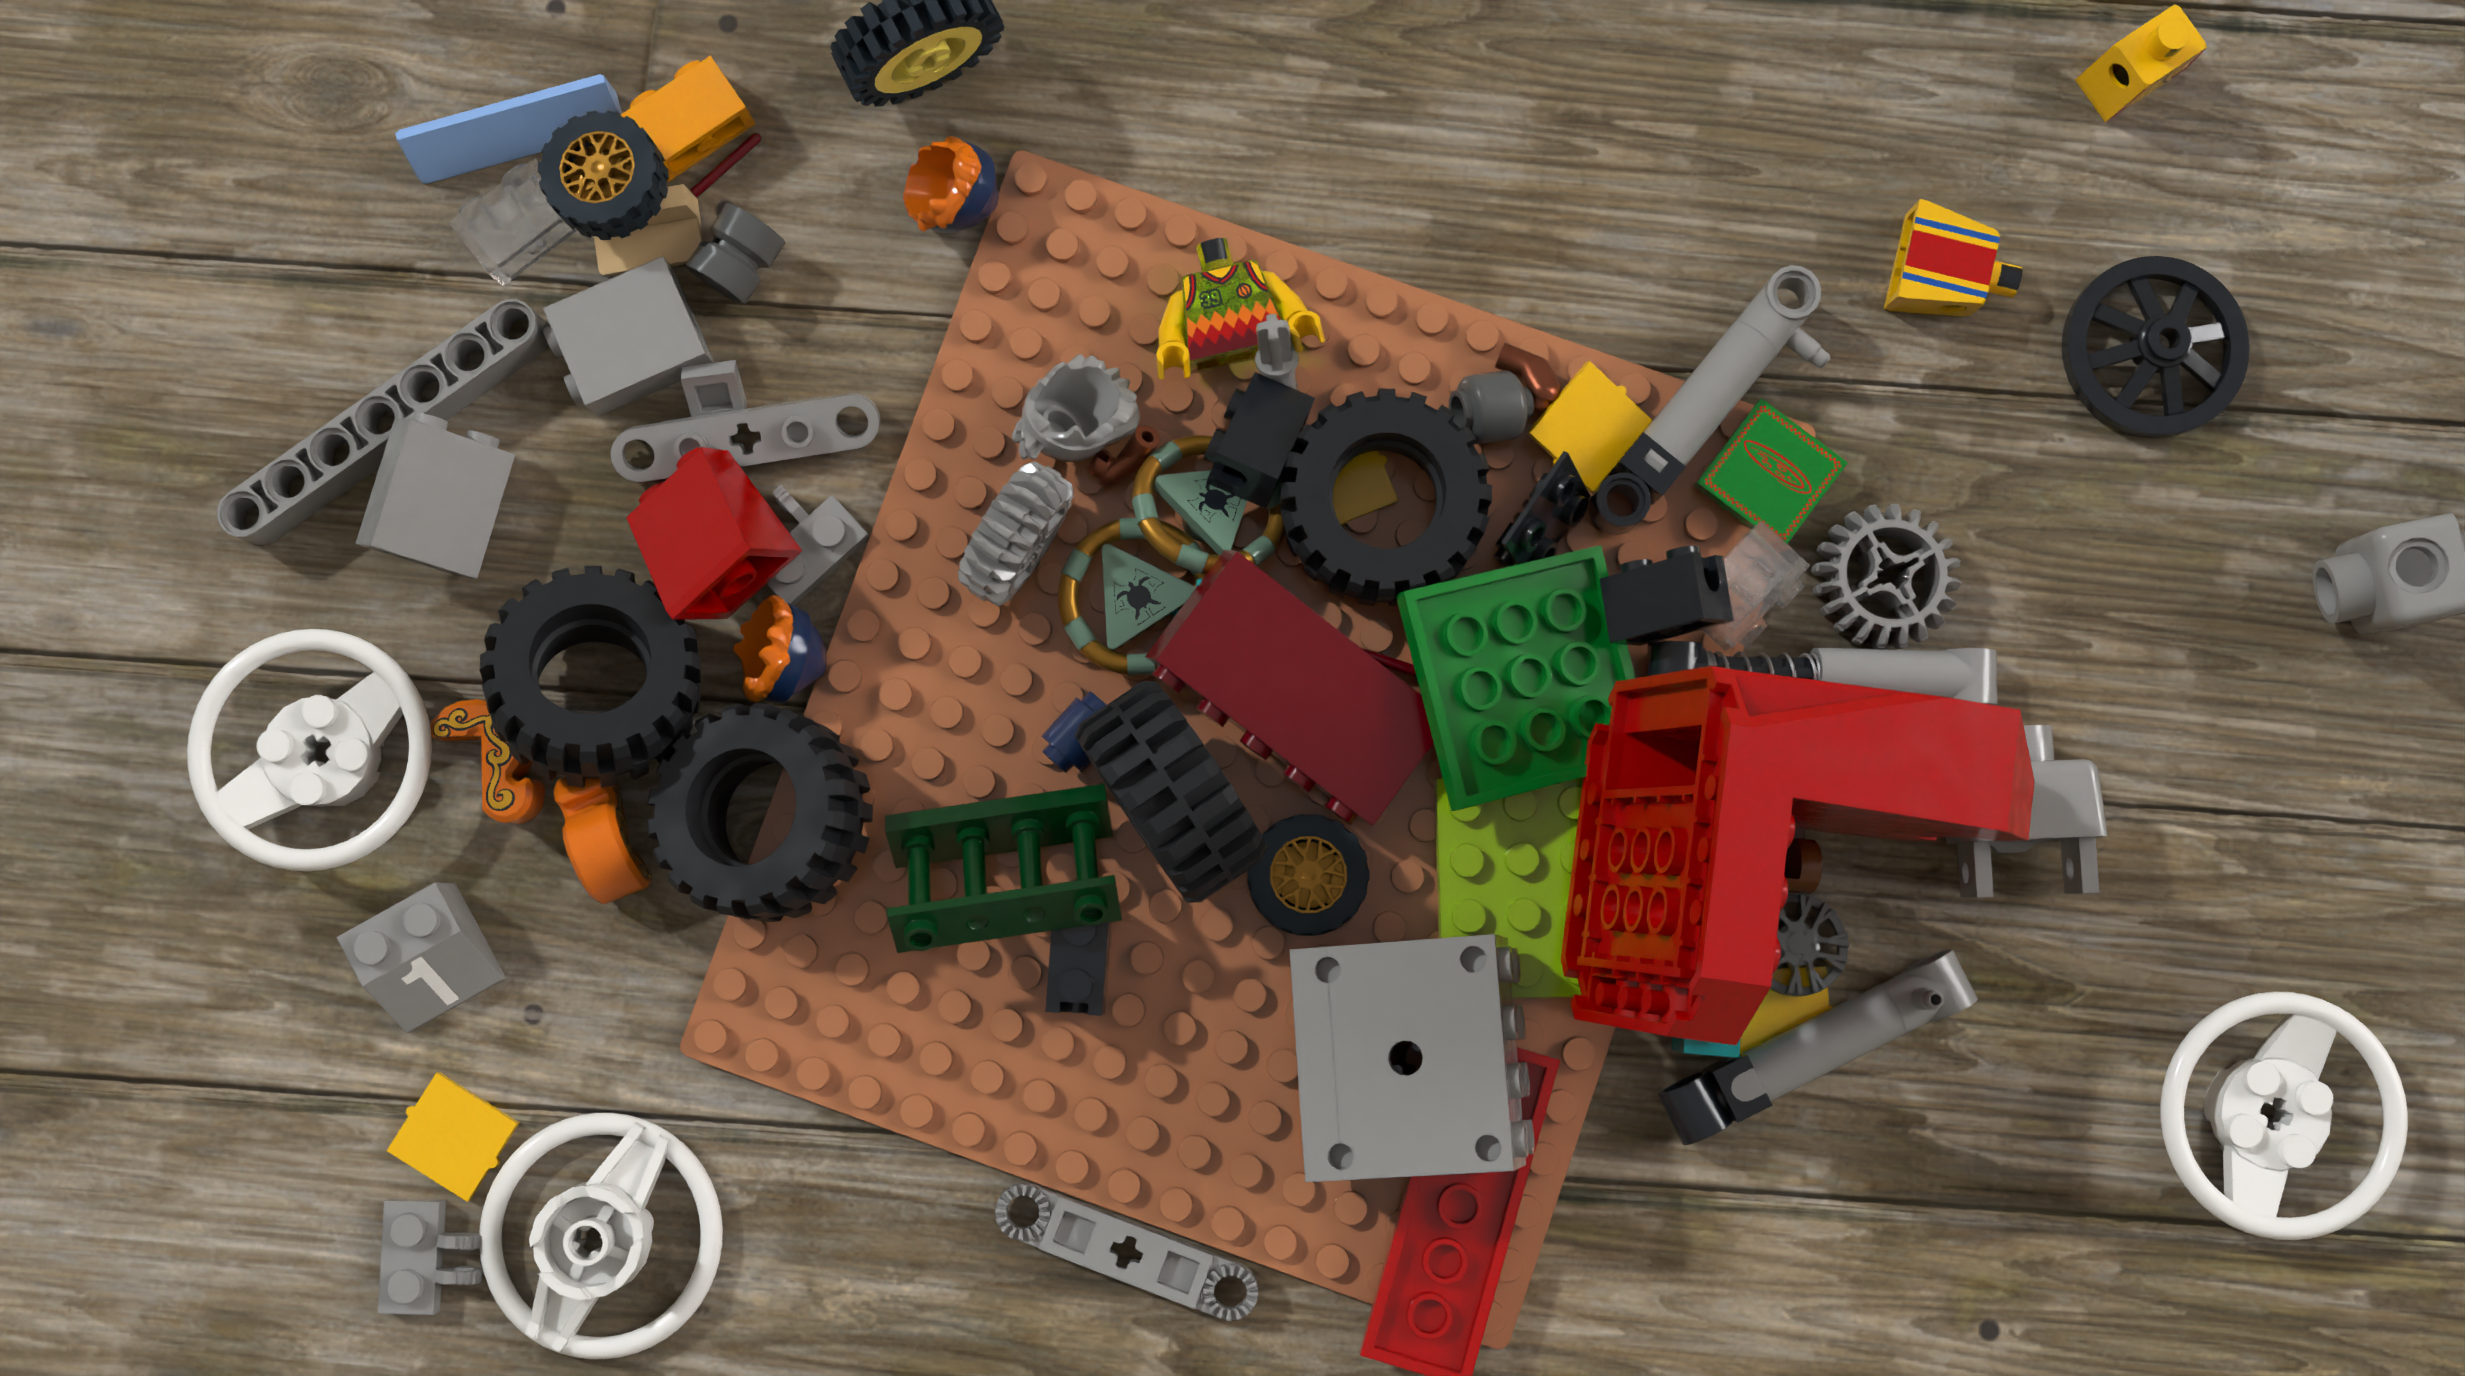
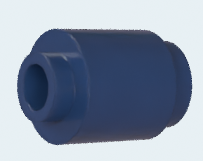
(1063, 746)

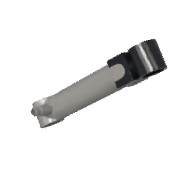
(1710, 396)
(1748, 1084)

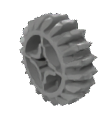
(1015, 533)
(1876, 558)

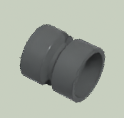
(735, 253)

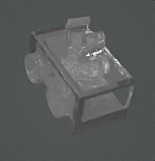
(511, 224)
(1758, 575)

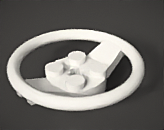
(288, 767)
(2287, 1076)
(615, 1207)

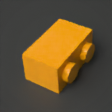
(691, 115)

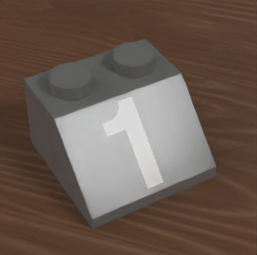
(422, 956)

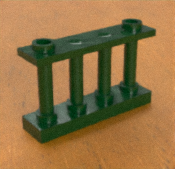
(995, 828)

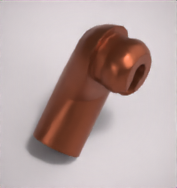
(1535, 372)
(1130, 459)

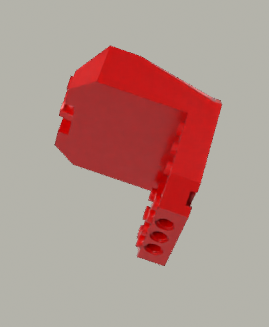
(1702, 798)

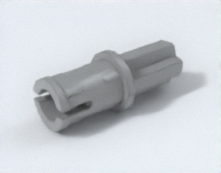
(1276, 354)

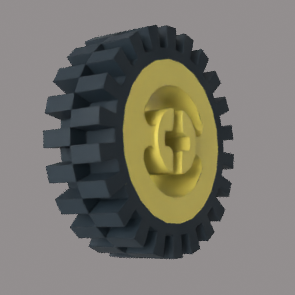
(912, 46)

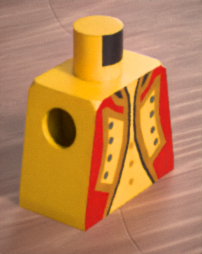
(2149, 56)

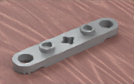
(785, 429)
(1167, 1264)

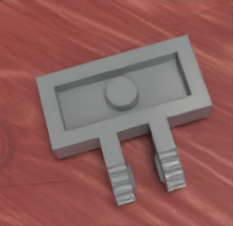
(826, 542)
(414, 1257)

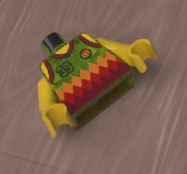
(1219, 310)

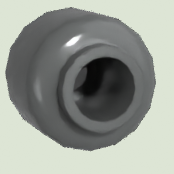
(1492, 406)

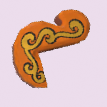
(505, 791)
(599, 841)

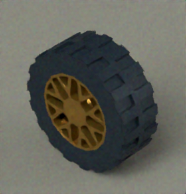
(603, 175)
(1309, 875)

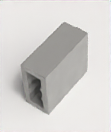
(625, 337)
(436, 496)

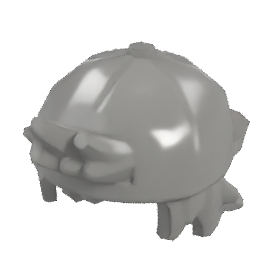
(1076, 411)

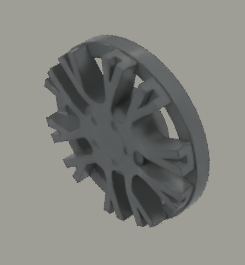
(1802, 945)

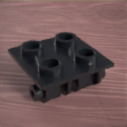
(1553, 507)

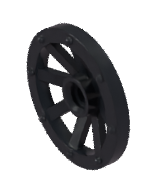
(2148, 351)

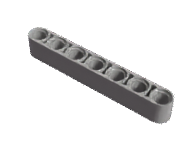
(359, 423)

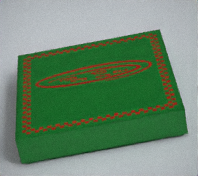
(1770, 472)

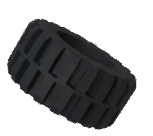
(1398, 427)
(576, 612)
(1172, 791)
(695, 802)

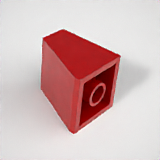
(709, 537)

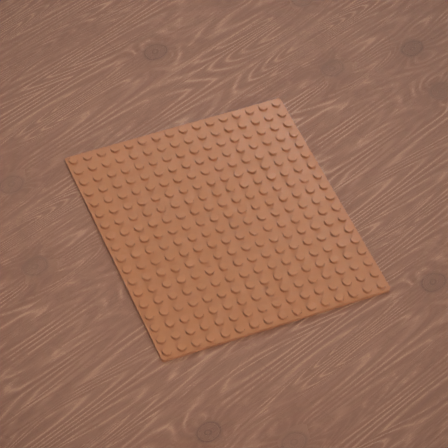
(1190, 1079)

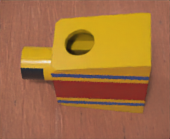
(1947, 264)

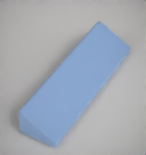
(500, 129)

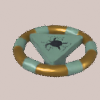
(1205, 510)
(1133, 595)

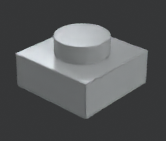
(713, 388)

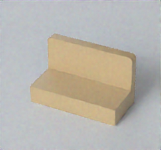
(670, 234)

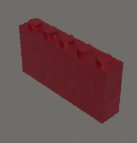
(1294, 689)

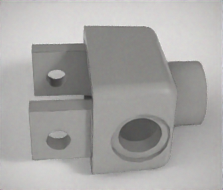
(2388, 584)
(2064, 808)

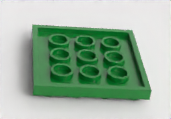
(1514, 673)

